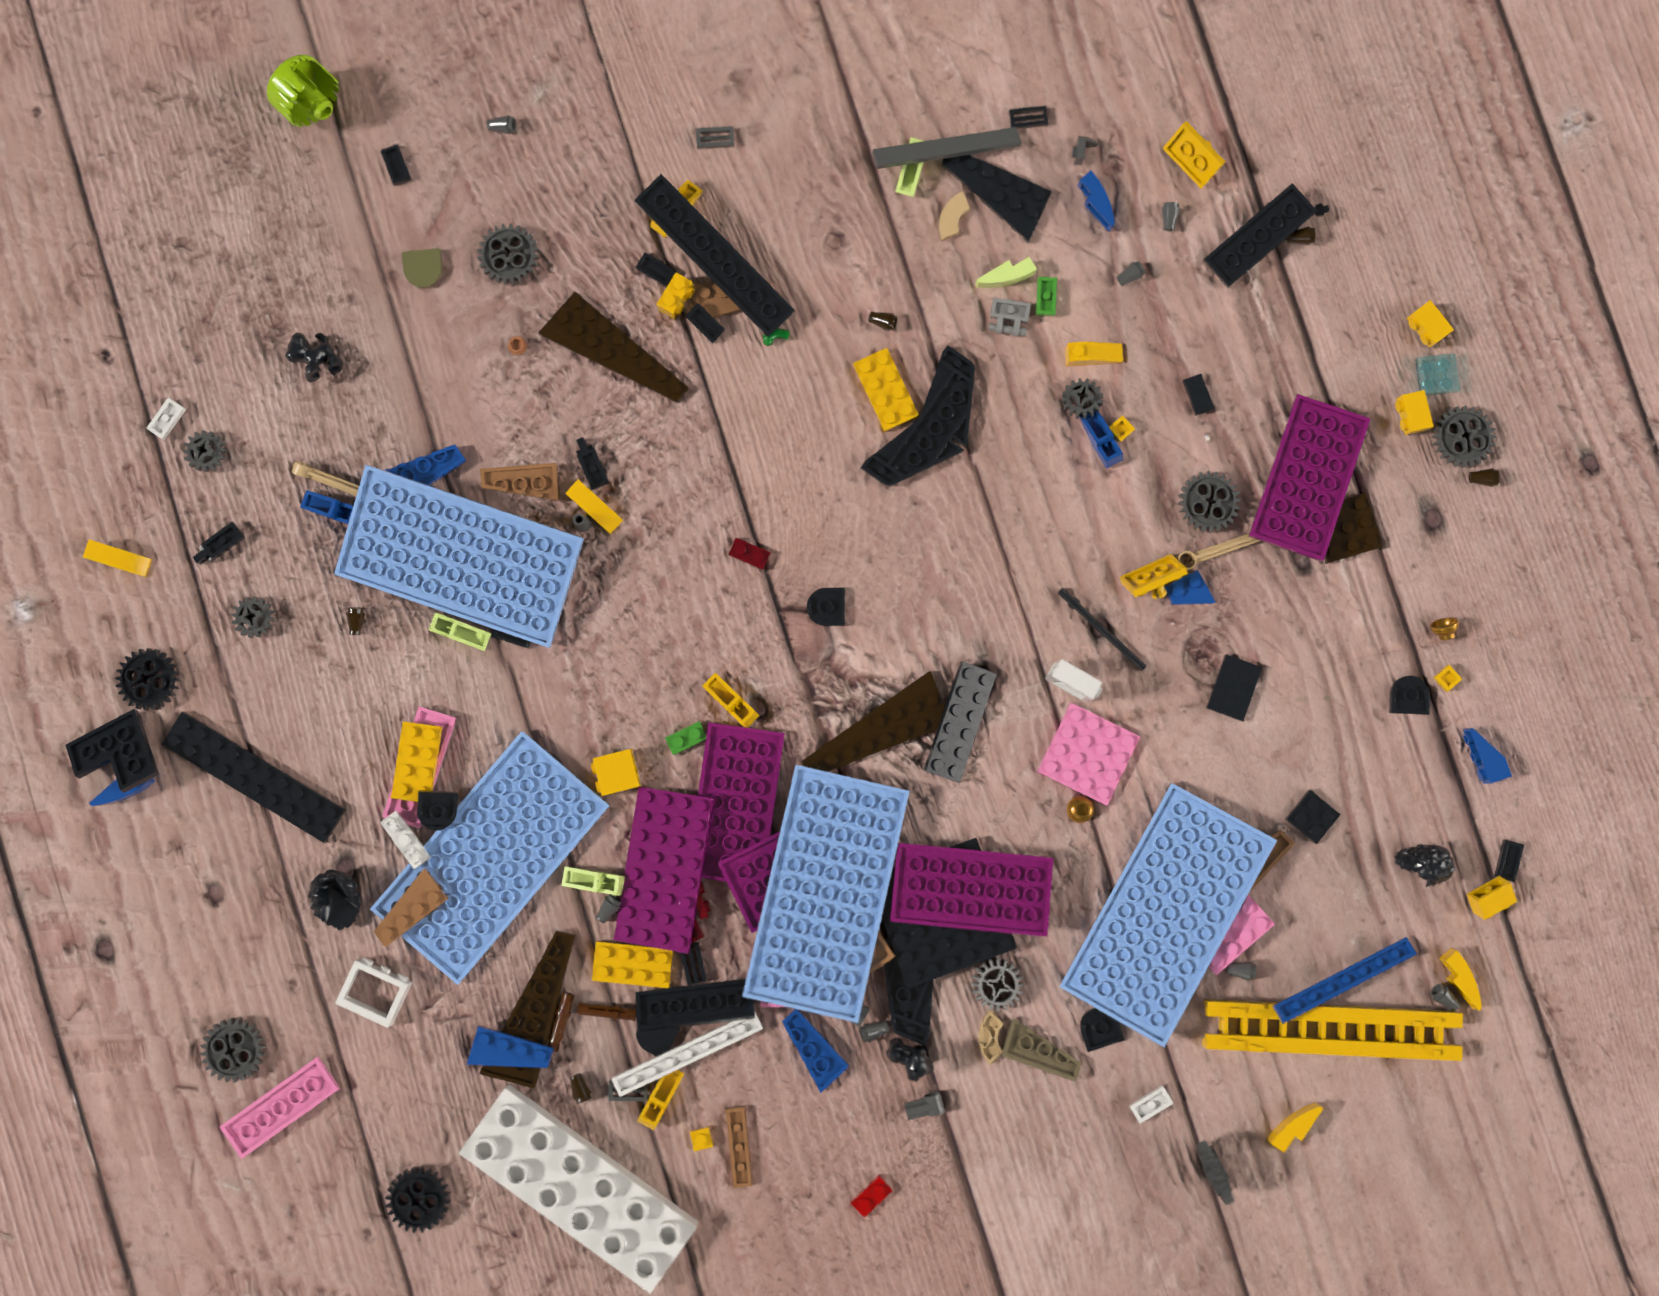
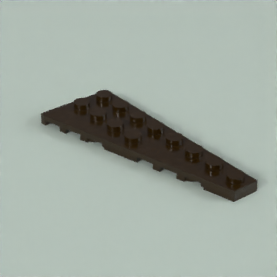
(595, 337)
(899, 719)
(536, 1008)

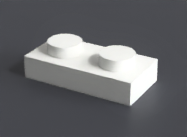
(166, 418)
(1151, 1104)

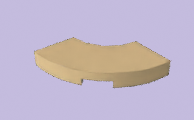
(951, 214)
(988, 1037)

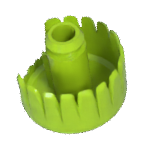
(302, 90)

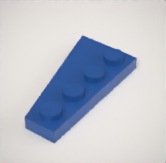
(431, 467)
(503, 1049)
(818, 1055)

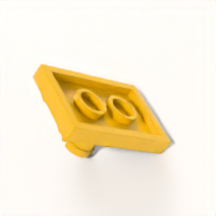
(1194, 154)
(1153, 577)

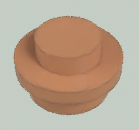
(517, 345)

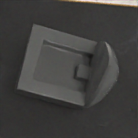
(1079, 150)

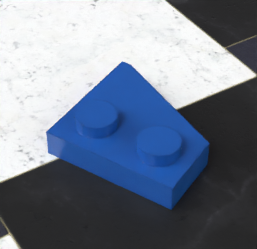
(1189, 591)

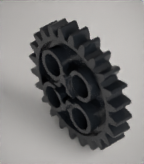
(140, 664)
(431, 1188)

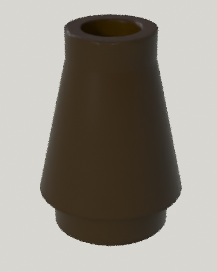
(1302, 236)
(883, 320)
(1484, 477)
(355, 620)
(579, 1089)

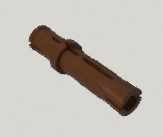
(607, 1011)
(563, 1013)

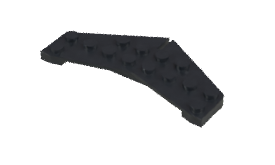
(929, 437)
(908, 1007)

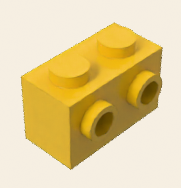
(675, 296)
(1429, 324)
(1414, 412)
(1491, 897)

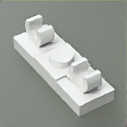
(405, 839)

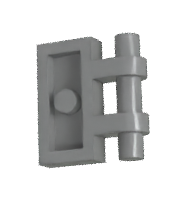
(1010, 311)

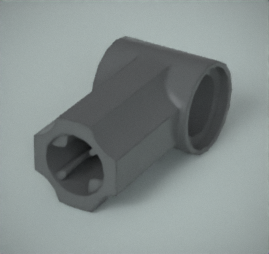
(929, 1105)

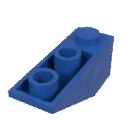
(1489, 762)

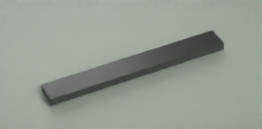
(946, 148)

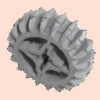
(995, 993)

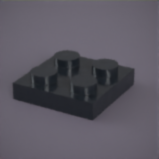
(1312, 816)

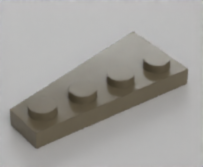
(1032, 1050)

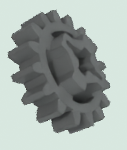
(1090, 400)
(208, 442)
(245, 617)

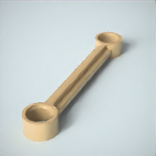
(308, 471)
(1218, 549)

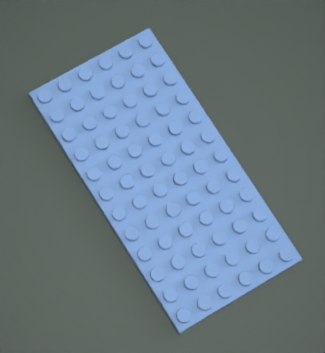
(458, 556)
(497, 854)
(826, 894)
(1168, 914)

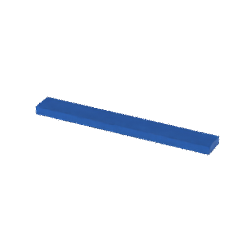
(1344, 980)

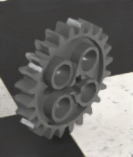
(507, 237)
(1447, 440)
(1193, 497)
(216, 1056)
(1215, 1172)

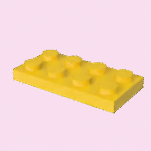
(885, 389)
(416, 760)
(632, 964)

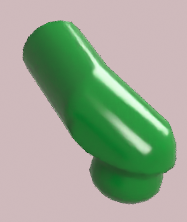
(779, 333)

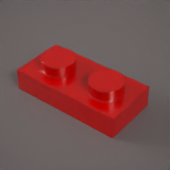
(871, 1196)

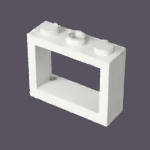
(1074, 681)
(365, 1010)

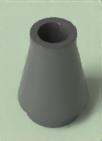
(503, 124)
(1170, 215)
(1131, 273)
(584, 525)
(610, 906)
(1243, 970)
(1442, 995)
(873, 1030)

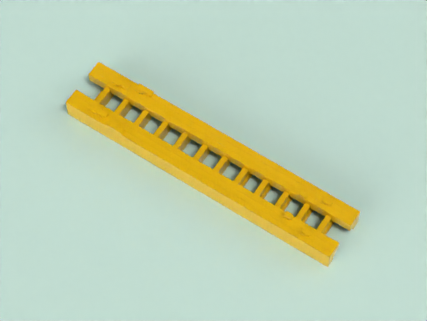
(1340, 1046)

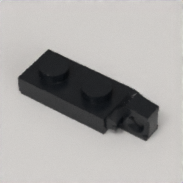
(591, 465)
(219, 543)

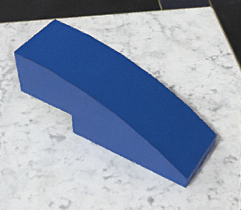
(1097, 200)
(1102, 439)
(327, 507)
(113, 794)

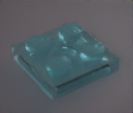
(1437, 374)

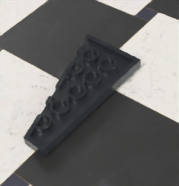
(1006, 194)

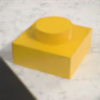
(1121, 428)
(1447, 678)
(701, 1138)

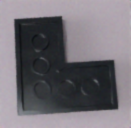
(118, 743)

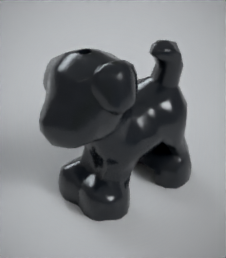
(300, 350)
(913, 1059)

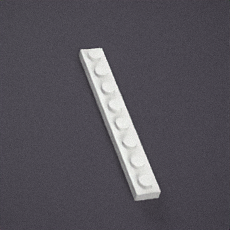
(685, 1054)

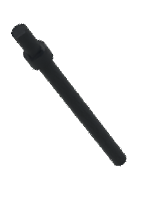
(1075, 604)

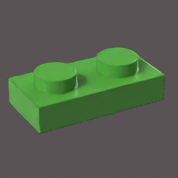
(1046, 296)
(686, 738)

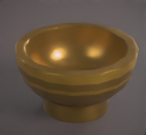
(1445, 627)
(1080, 809)

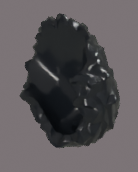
(1430, 862)
(335, 899)

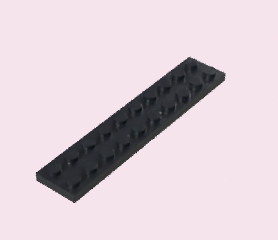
(714, 255)
(253, 777)

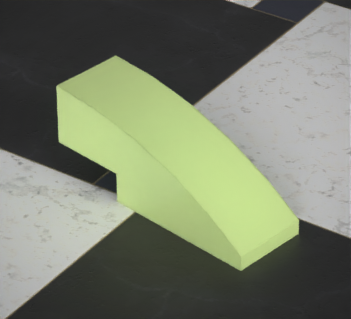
(909, 176)
(1007, 274)
(459, 631)
(593, 880)

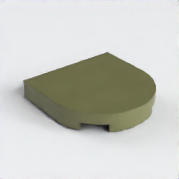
(422, 267)

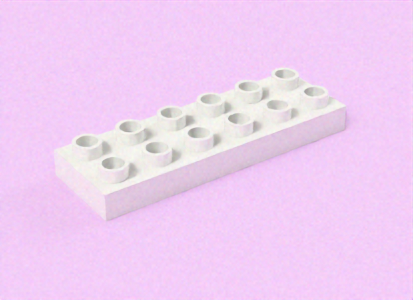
(579, 1188)

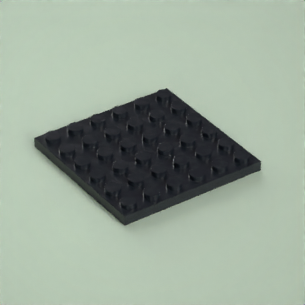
(935, 951)

